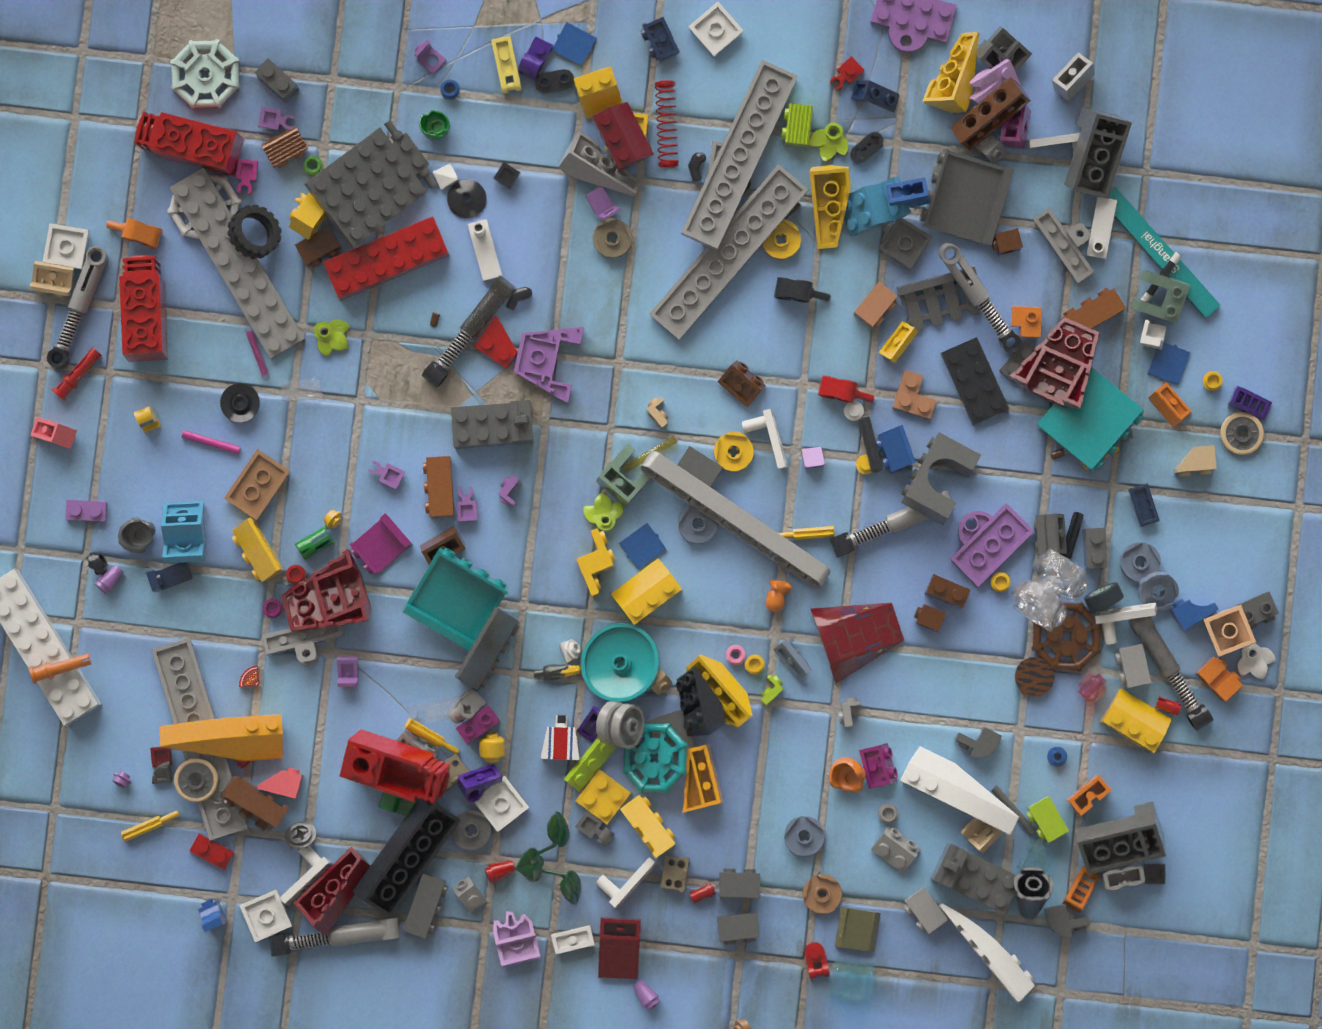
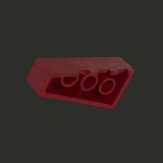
(332, 891)

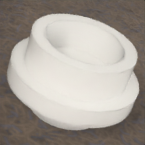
(853, 411)

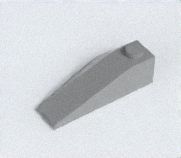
(588, 163)

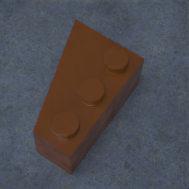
(252, 804)

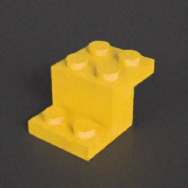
(596, 562)

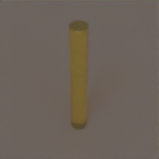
(659, 448)

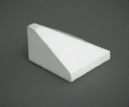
(445, 176)

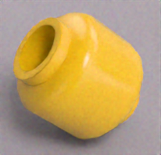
(491, 747)

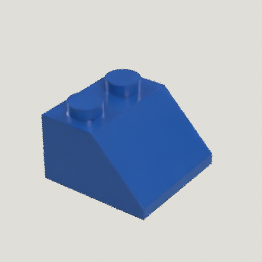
(895, 449)

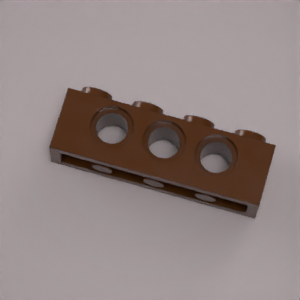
(990, 114)

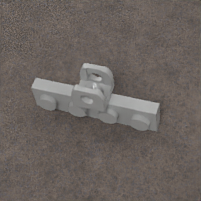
(1066, 243)
(301, 641)

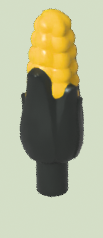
(555, 672)

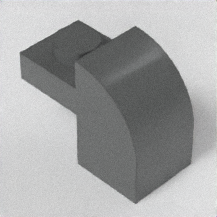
(982, 746)
(1060, 923)

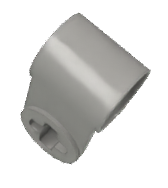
(466, 706)

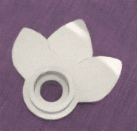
(1257, 662)

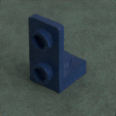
(876, 94)
(169, 576)

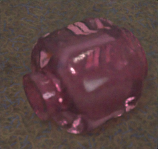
(1092, 687)

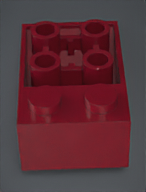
(619, 948)

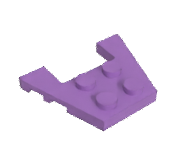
(538, 358)

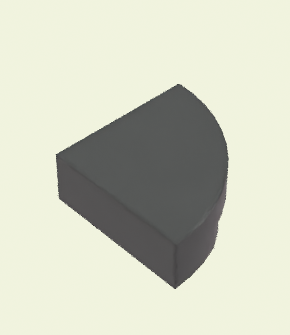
(162, 773)

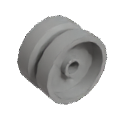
(620, 724)

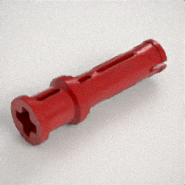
(70, 381)

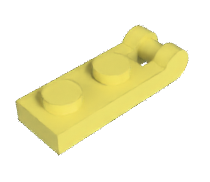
(506, 64)

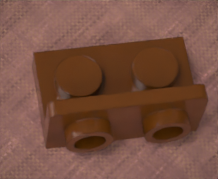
(742, 383)

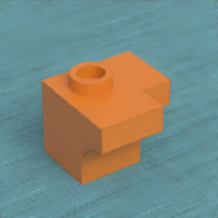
(1027, 320)

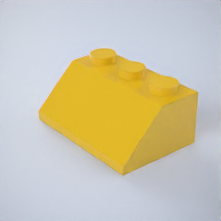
(257, 550)
(646, 591)
(1136, 720)

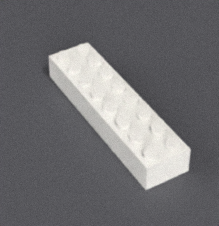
(40, 643)

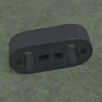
(863, 144)

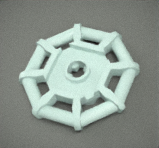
(216, 75)

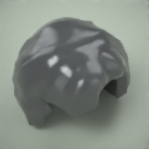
(136, 535)

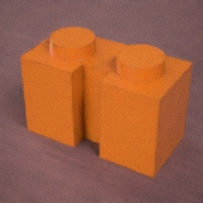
(1219, 679)
(1081, 799)

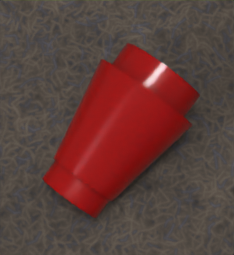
(498, 871)

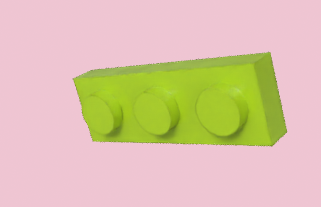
(589, 764)

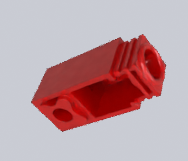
(189, 142)
(143, 310)
(394, 767)

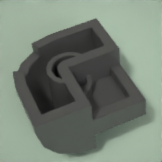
(1001, 47)

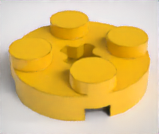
(783, 251)
(740, 460)

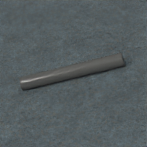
(1006, 801)

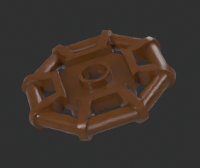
(1077, 643)

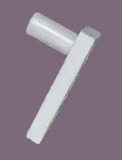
(1055, 140)
(1101, 227)
(484, 250)
(768, 421)
(1108, 617)
(319, 866)
(620, 895)

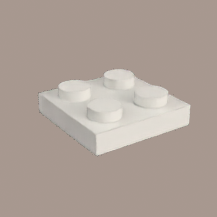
(715, 29)
(66, 246)
(501, 804)
(266, 915)

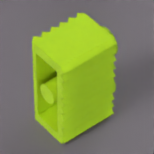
(798, 125)

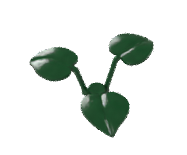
(531, 862)

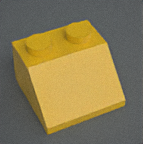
(597, 91)

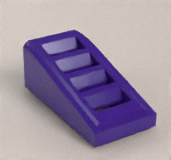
(1246, 393)

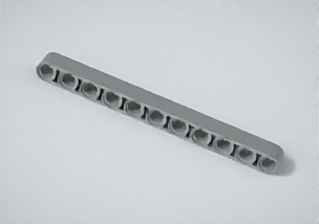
(735, 519)

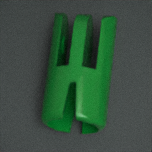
(307, 547)

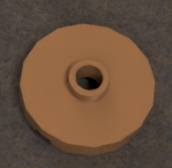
(830, 901)

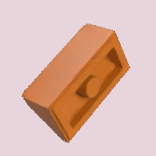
(1169, 404)

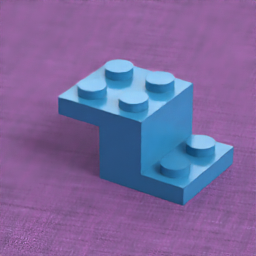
(871, 208)
(183, 532)

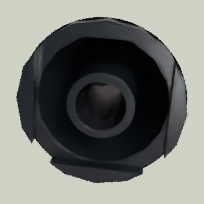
(1032, 891)

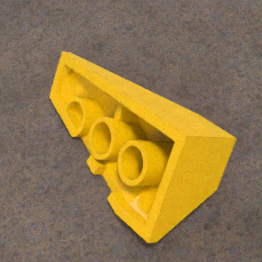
(952, 87)
(830, 197)

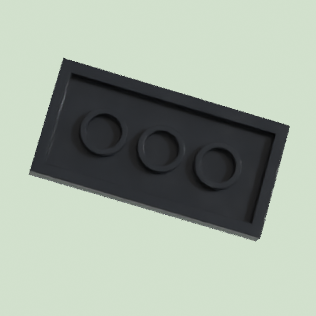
(974, 381)

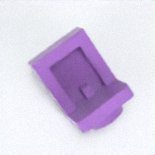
(508, 486)
(347, 672)

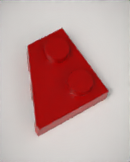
(496, 344)

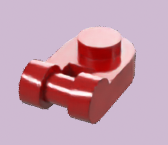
(815, 953)

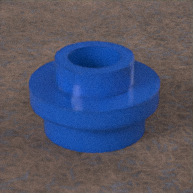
(450, 83)
(1050, 756)

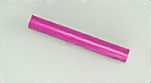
(210, 442)

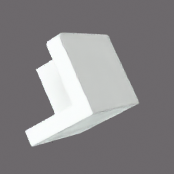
(1153, 335)

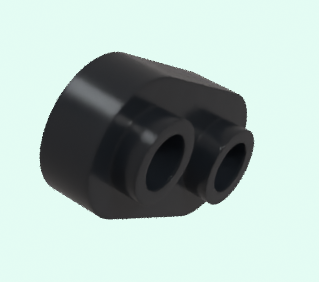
(555, 83)

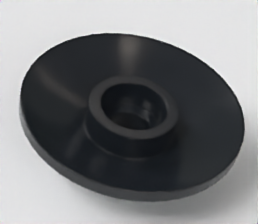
(469, 208)
(231, 397)

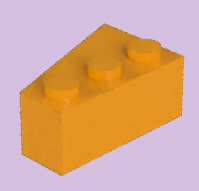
(701, 780)

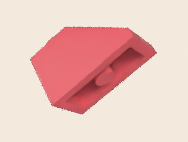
(53, 432)
(283, 783)

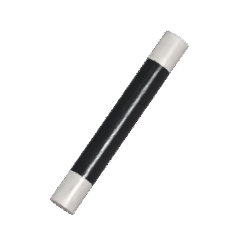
(1165, 272)

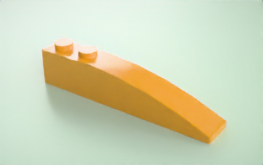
(234, 738)

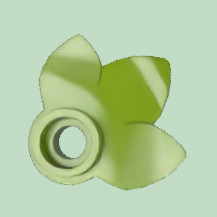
(829, 144)
(334, 337)
(603, 509)

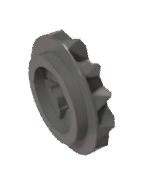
(305, 829)

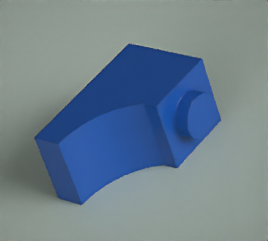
(909, 193)
(1188, 614)
(211, 915)

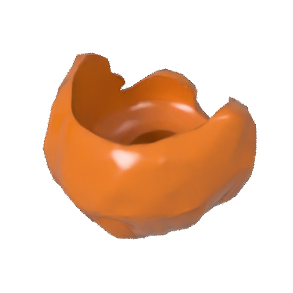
(847, 775)

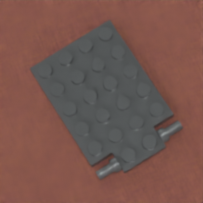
(371, 183)

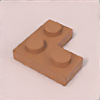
(908, 398)

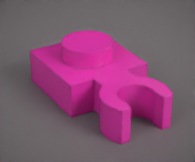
(246, 172)

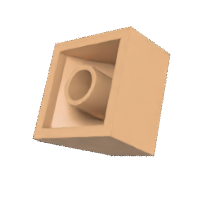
(1229, 630)

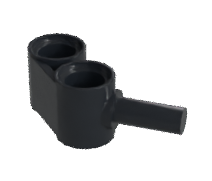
(798, 290)

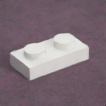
(572, 939)

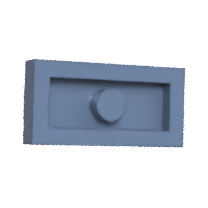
(791, 658)

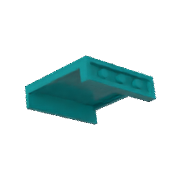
(1097, 426)
(455, 598)

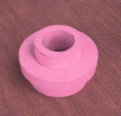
(740, 650)

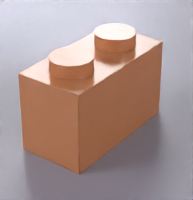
(875, 305)

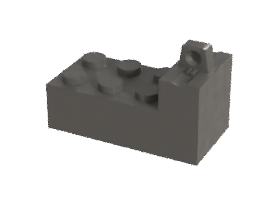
(1097, 152)
(492, 425)
(1122, 840)
(975, 878)

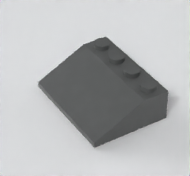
(487, 649)

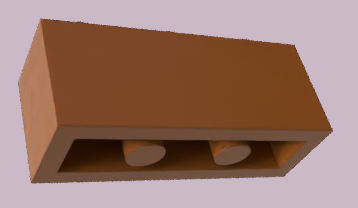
(1098, 310)
(439, 487)

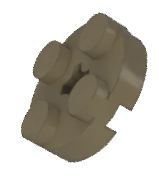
(610, 249)

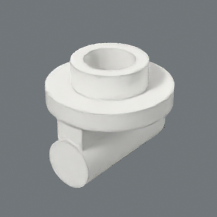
(570, 650)

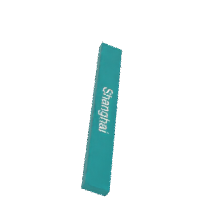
(1161, 253)

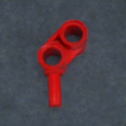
(842, 389)

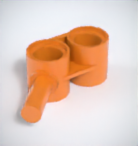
(137, 231)

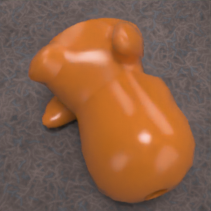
(776, 596)

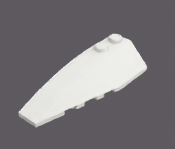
(957, 788)
(996, 958)

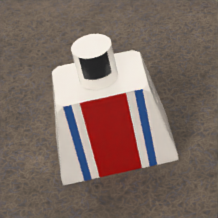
(560, 741)

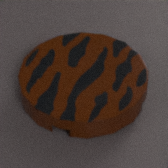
(1034, 676)

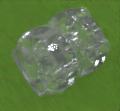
(1057, 578)

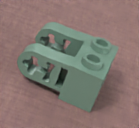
(1173, 301)
(616, 483)

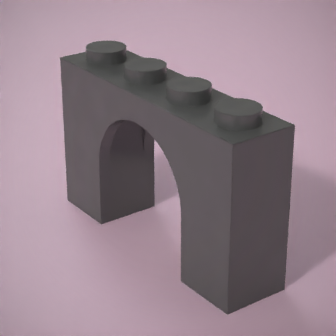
(920, 494)

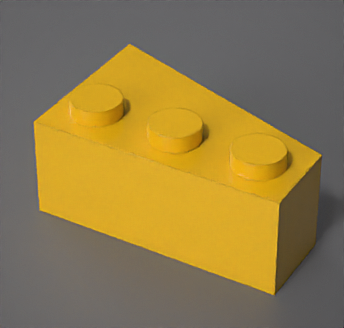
(307, 217)
(648, 825)

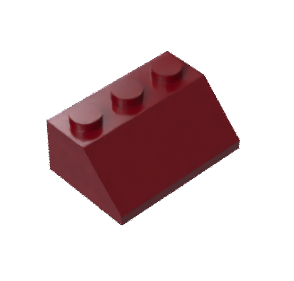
(622, 136)

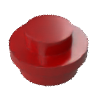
(295, 574)

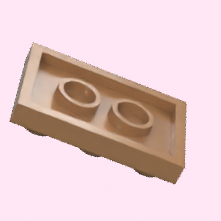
(257, 484)

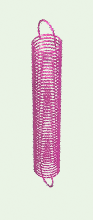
(257, 353)

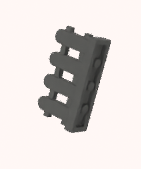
(930, 296)

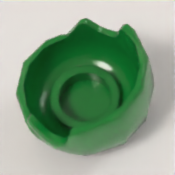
(434, 125)

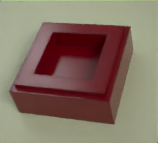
(160, 755)

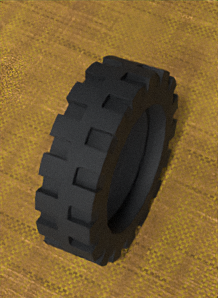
(266, 219)

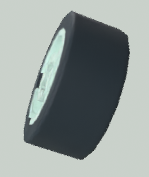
(1103, 597)

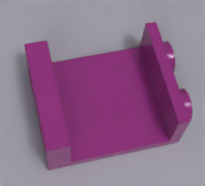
(380, 545)

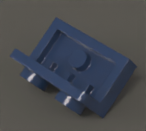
(660, 39)

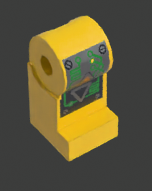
(147, 419)

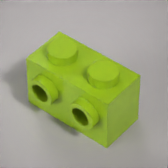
(1047, 819)

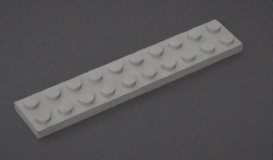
(739, 155)
(743, 237)
(241, 274)
(190, 703)

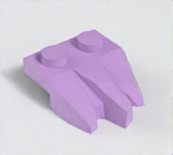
(991, 79)
(515, 940)

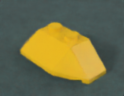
(726, 688)

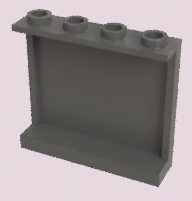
(966, 197)

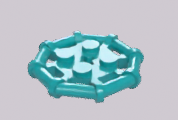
(666, 759)

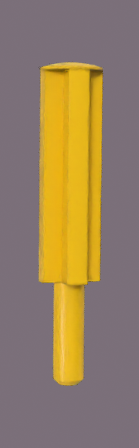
(810, 533)
(429, 735)
(147, 826)

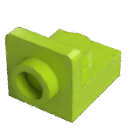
(769, 694)

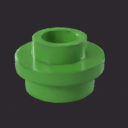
(312, 159)

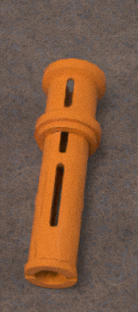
(50, 670)

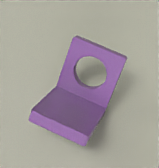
(423, 51)
(601, 203)

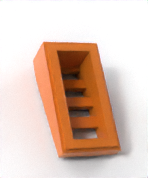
(1073, 904)

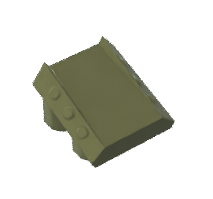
(857, 929)

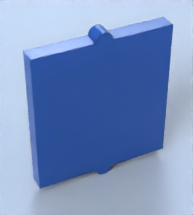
(574, 44)
(1169, 363)
(642, 546)

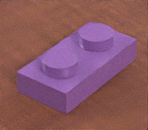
(86, 510)

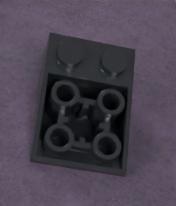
(700, 705)

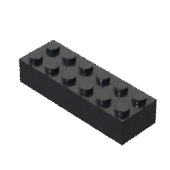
(406, 856)

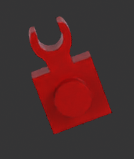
(848, 71)

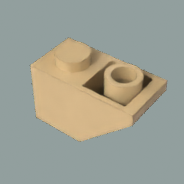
(1198, 459)

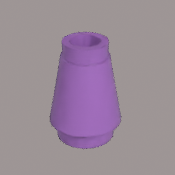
(109, 579)
(646, 995)

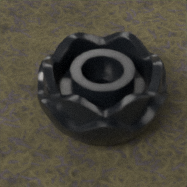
(97, 562)

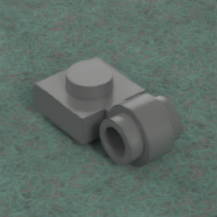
(590, 825)

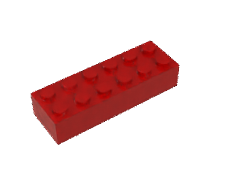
(386, 258)

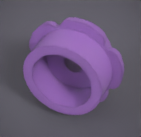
(121, 779)

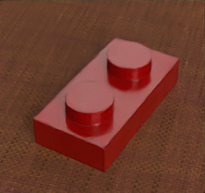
(211, 851)

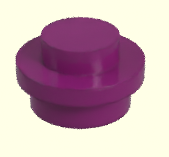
(272, 608)

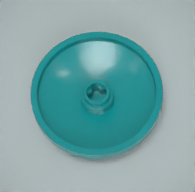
(620, 663)

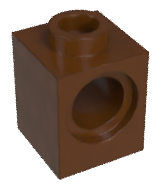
(1007, 242)
(929, 617)

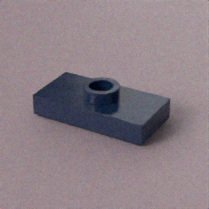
(1143, 505)

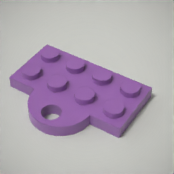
(914, 20)
(989, 542)

